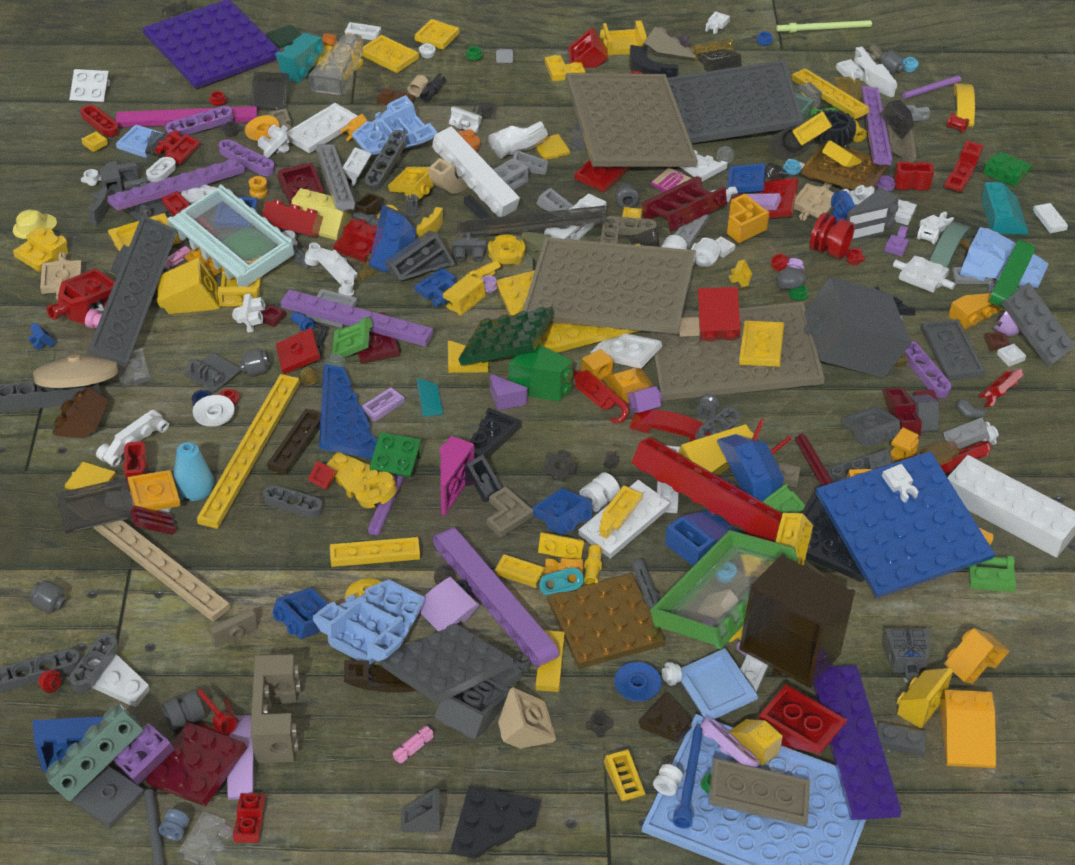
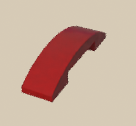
(965, 166)
(667, 422)

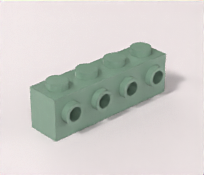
(93, 752)

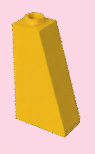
(707, 451)

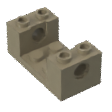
(274, 735)

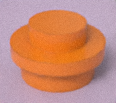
(329, 39)

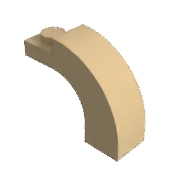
(445, 177)

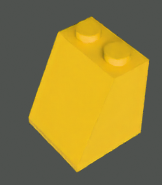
(188, 289)

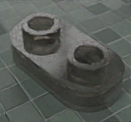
(775, 171)

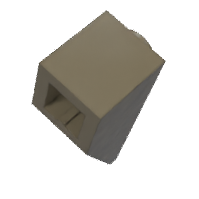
(663, 45)

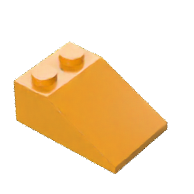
(968, 728)

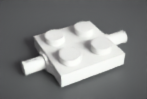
(924, 274)

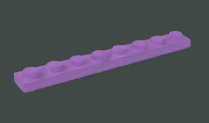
(876, 127)
(178, 183)
(351, 315)

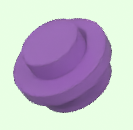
(886, 183)

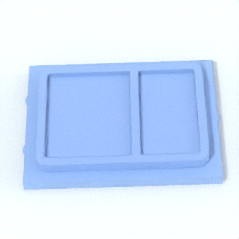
(717, 685)

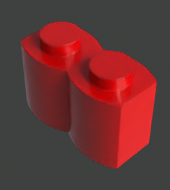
(913, 175)
(135, 459)

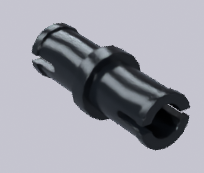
(432, 87)

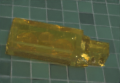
(711, 46)

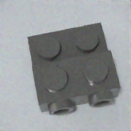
(872, 426)

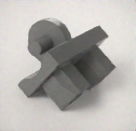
(469, 246)

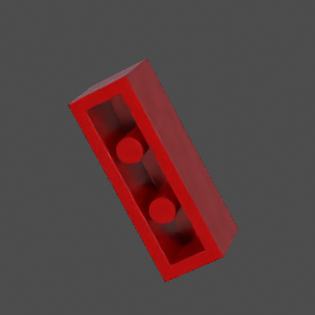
(293, 218)

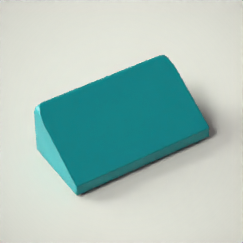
(429, 398)

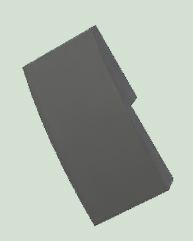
(100, 207)

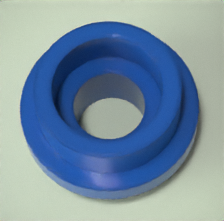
(764, 38)

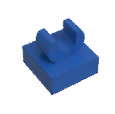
(40, 337)

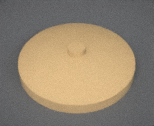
(75, 371)

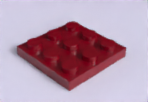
(197, 764)

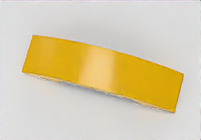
(965, 102)

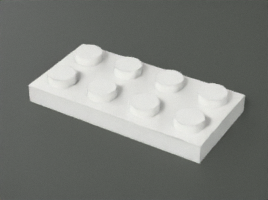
(320, 127)
(646, 512)

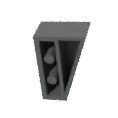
(418, 257)

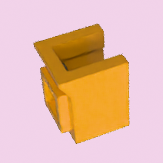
(904, 445)

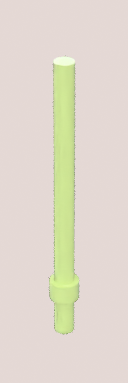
(794, 27)

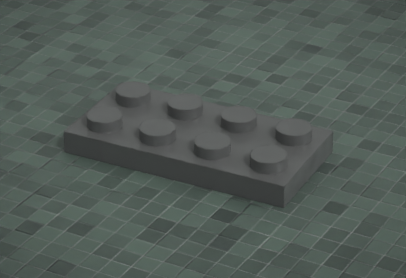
(1038, 324)

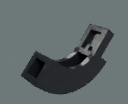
(641, 63)

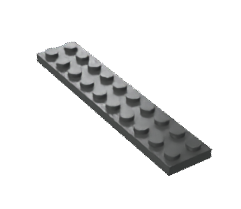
(132, 291)

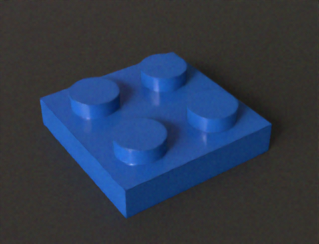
(747, 178)

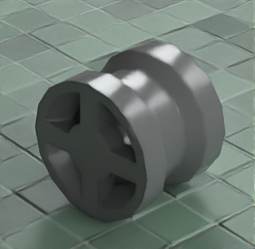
(707, 406)

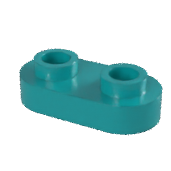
(560, 581)

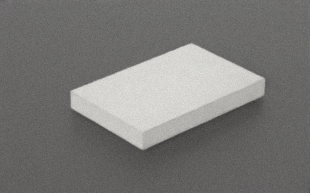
(630, 349)

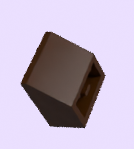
(80, 414)

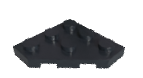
(492, 820)

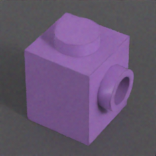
(644, 399)

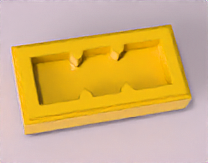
(812, 128)
(519, 571)

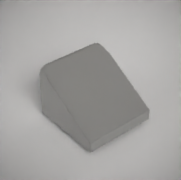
(504, 55)

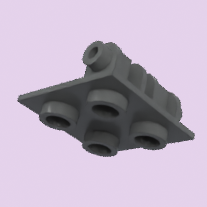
(147, 209)
(211, 371)

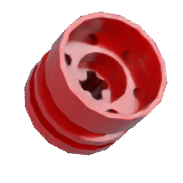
(832, 235)

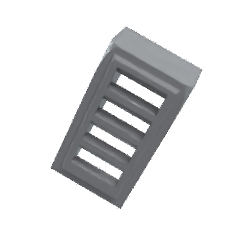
(531, 162)
(553, 201)

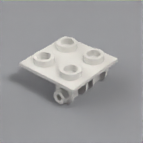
(89, 85)

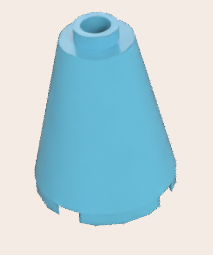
(191, 473)

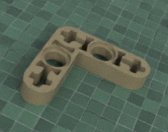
(619, 227)

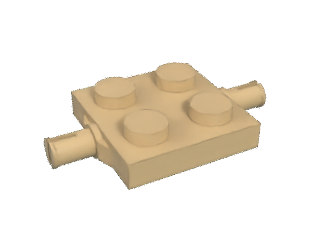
(814, 201)
(55, 272)

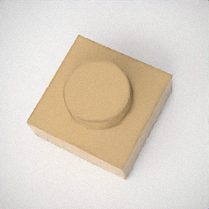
(689, 327)

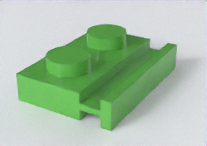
(785, 501)

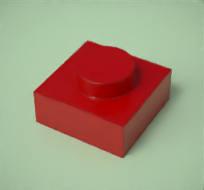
(322, 475)

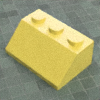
(333, 219)

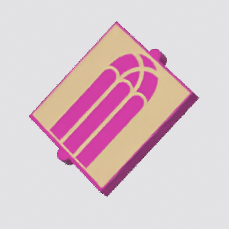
(669, 179)

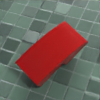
(249, 818)

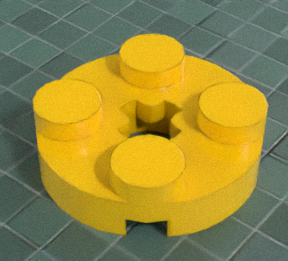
(513, 255)
(375, 488)

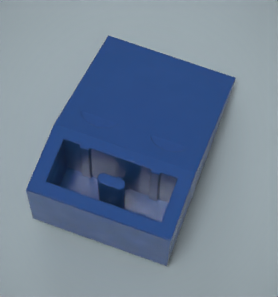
(696, 534)

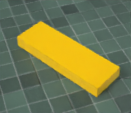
(549, 674)

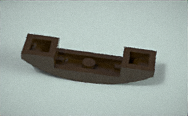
(373, 678)

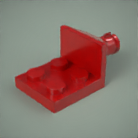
(78, 293)

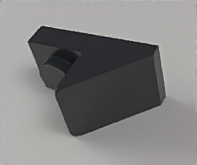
(481, 475)

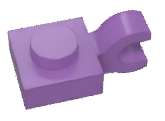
(899, 243)

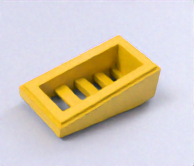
(624, 757)

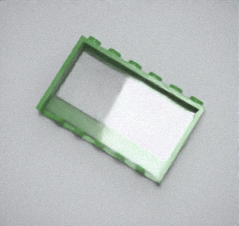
(715, 592)

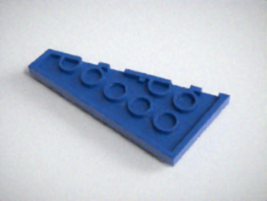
(341, 418)

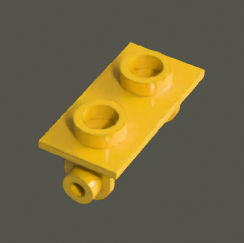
(561, 546)

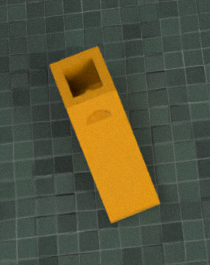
(972, 309)

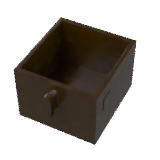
(796, 620)

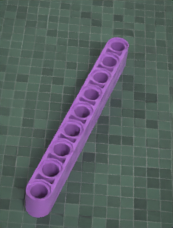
(496, 597)

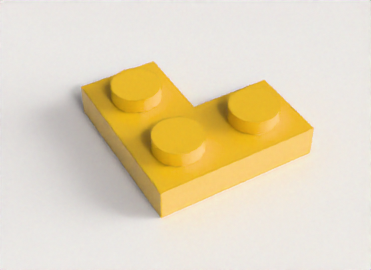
(558, 69)

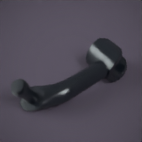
(321, 337)

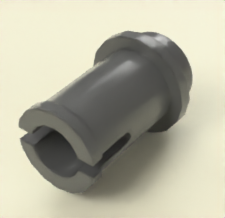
(412, 207)

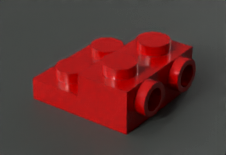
(356, 240)

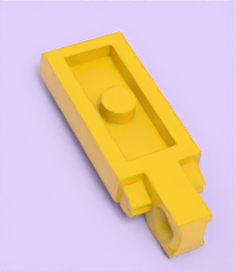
(619, 510)

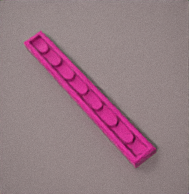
(163, 117)

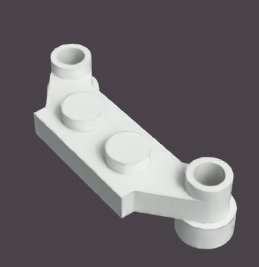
(335, 266)
(134, 432)

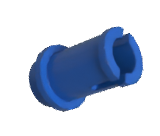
(302, 321)

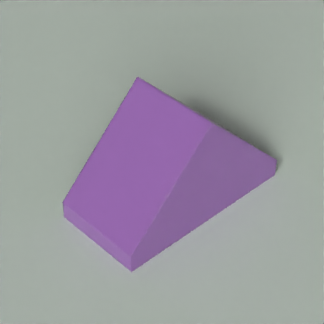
(507, 393)

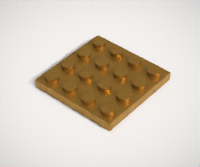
(831, 172)
(605, 621)

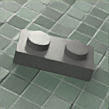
(902, 738)

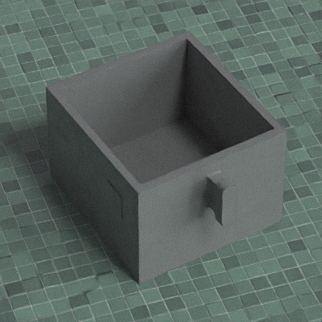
(856, 327)

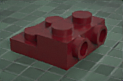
(301, 176)

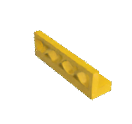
(792, 533)

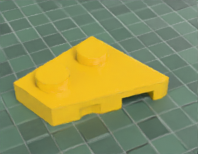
(454, 352)
(349, 471)

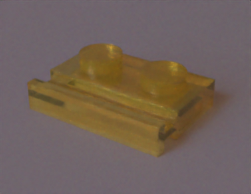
(850, 86)

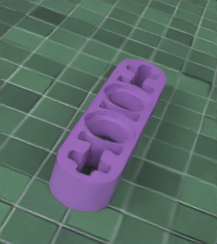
(199, 118)
(262, 164)
(939, 383)

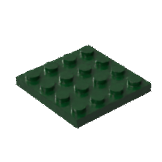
(506, 336)

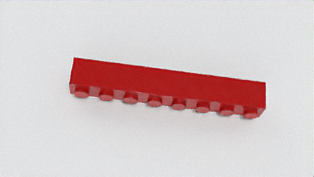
(707, 489)

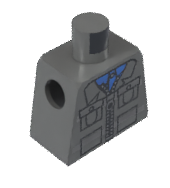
(907, 650)

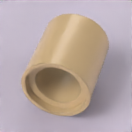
(417, 85)

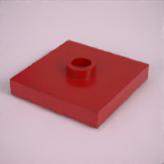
(297, 351)

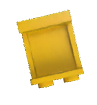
(619, 41)
(232, 295)

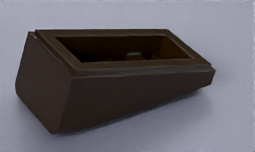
(369, 203)

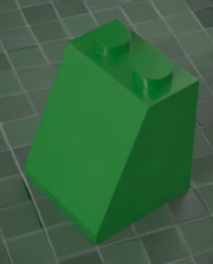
(542, 373)

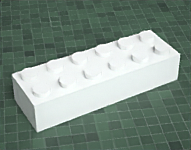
(1013, 506)

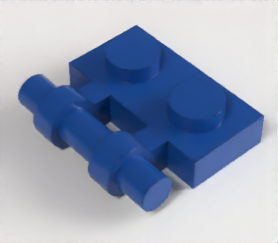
(434, 285)

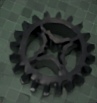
(842, 128)

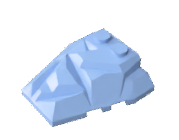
(398, 116)
(990, 255)
(370, 624)

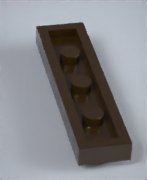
(295, 442)

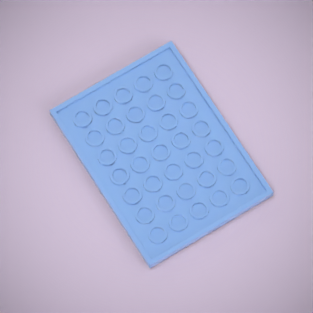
(752, 839)

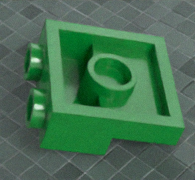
(1007, 169)

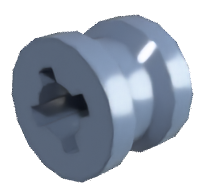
(174, 824)

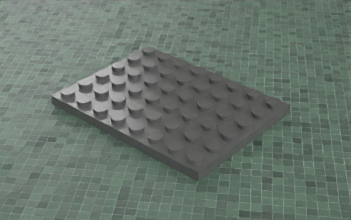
(736, 101)

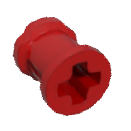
(957, 123)

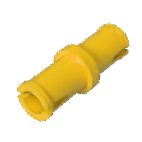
(593, 564)

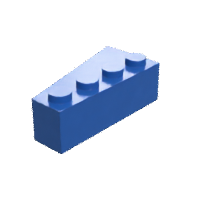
(55, 736)

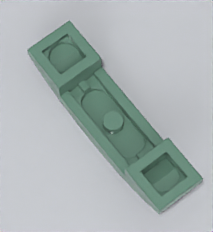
(949, 243)

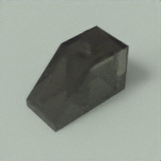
(898, 117)

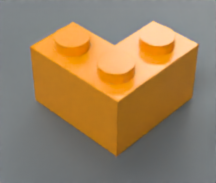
(746, 218)
(975, 654)

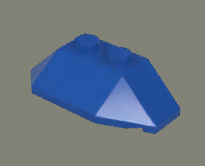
(391, 236)
(752, 465)

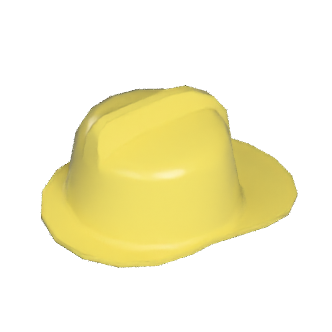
(30, 220)

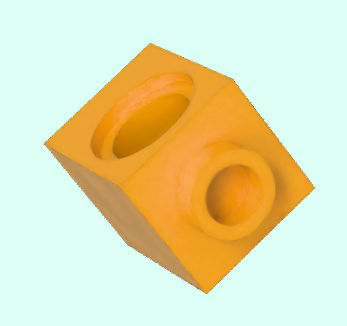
(598, 363)

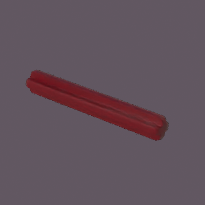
(813, 460)

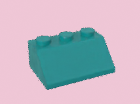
(1002, 209)

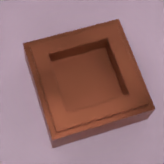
(996, 340)

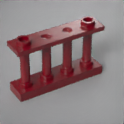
(680, 194)

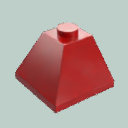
(588, 50)

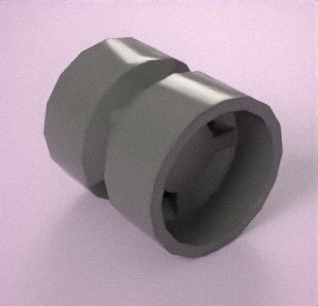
(183, 710)

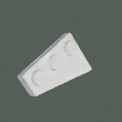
(705, 167)
(120, 682)

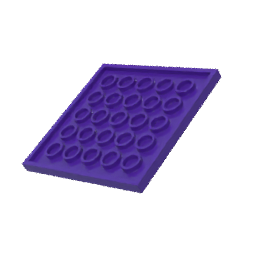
(211, 43)

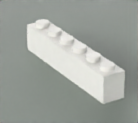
(475, 172)

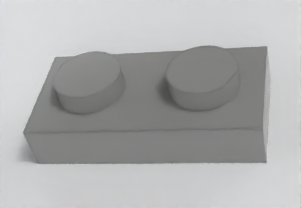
(968, 433)

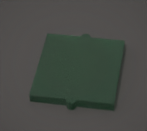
(283, 36)

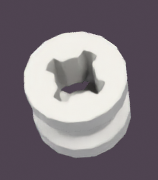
(668, 779)

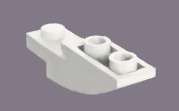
(874, 74)

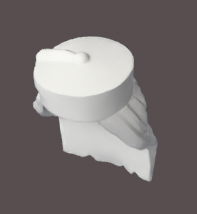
(515, 138)

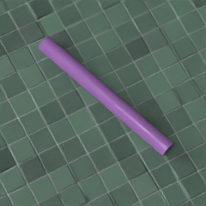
(931, 87)

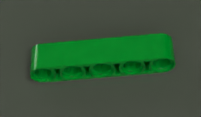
(1012, 272)

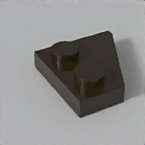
(666, 719)

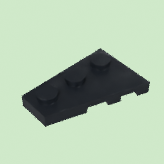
(493, 432)

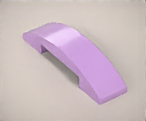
(241, 776)

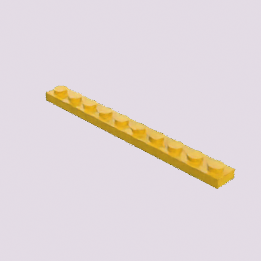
(248, 452)

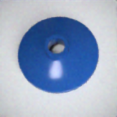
(637, 681)

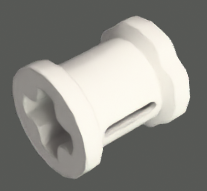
(933, 237)

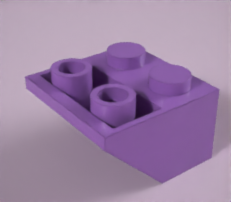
(144, 754)

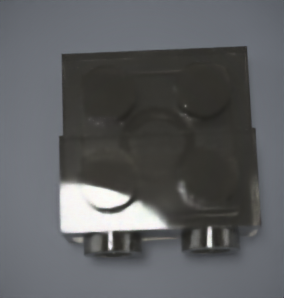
(720, 59)

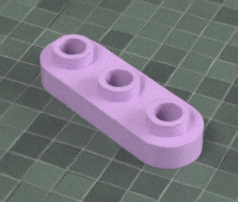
(728, 743)

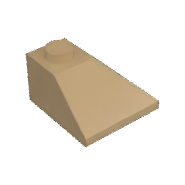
(525, 720)

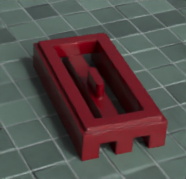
(153, 520)

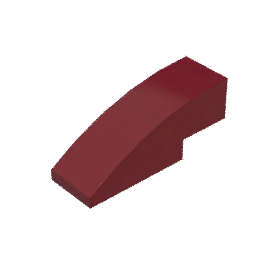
(903, 408)

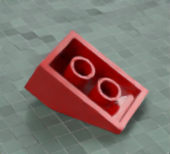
(802, 721)

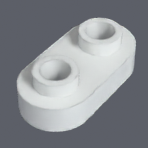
(161, 169)

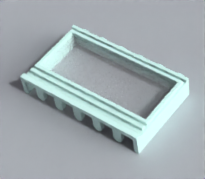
(232, 236)

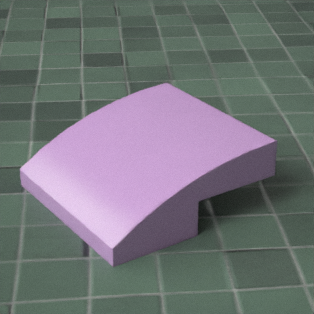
(447, 605)

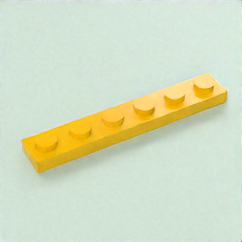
(832, 94)

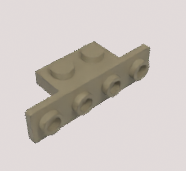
(902, 147)

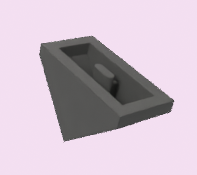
(928, 411)
(422, 814)

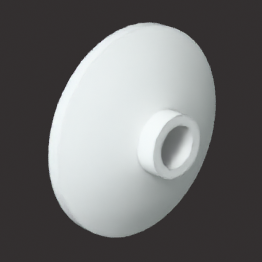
(213, 410)

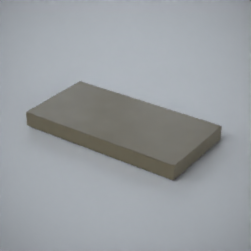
(759, 792)

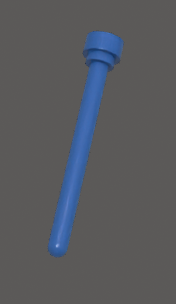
(683, 814)

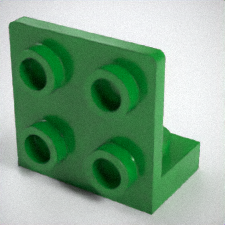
(396, 454)

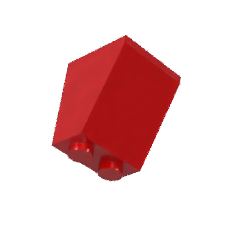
(718, 313)

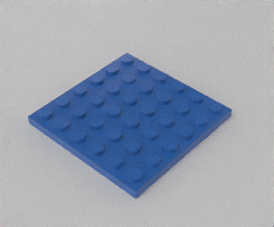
(902, 541)

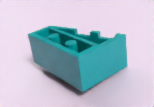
(300, 56)

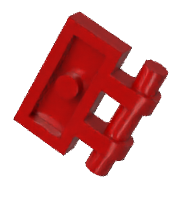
(181, 150)

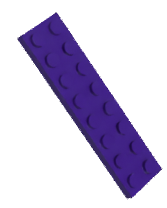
(857, 747)

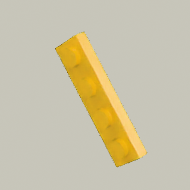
(374, 551)

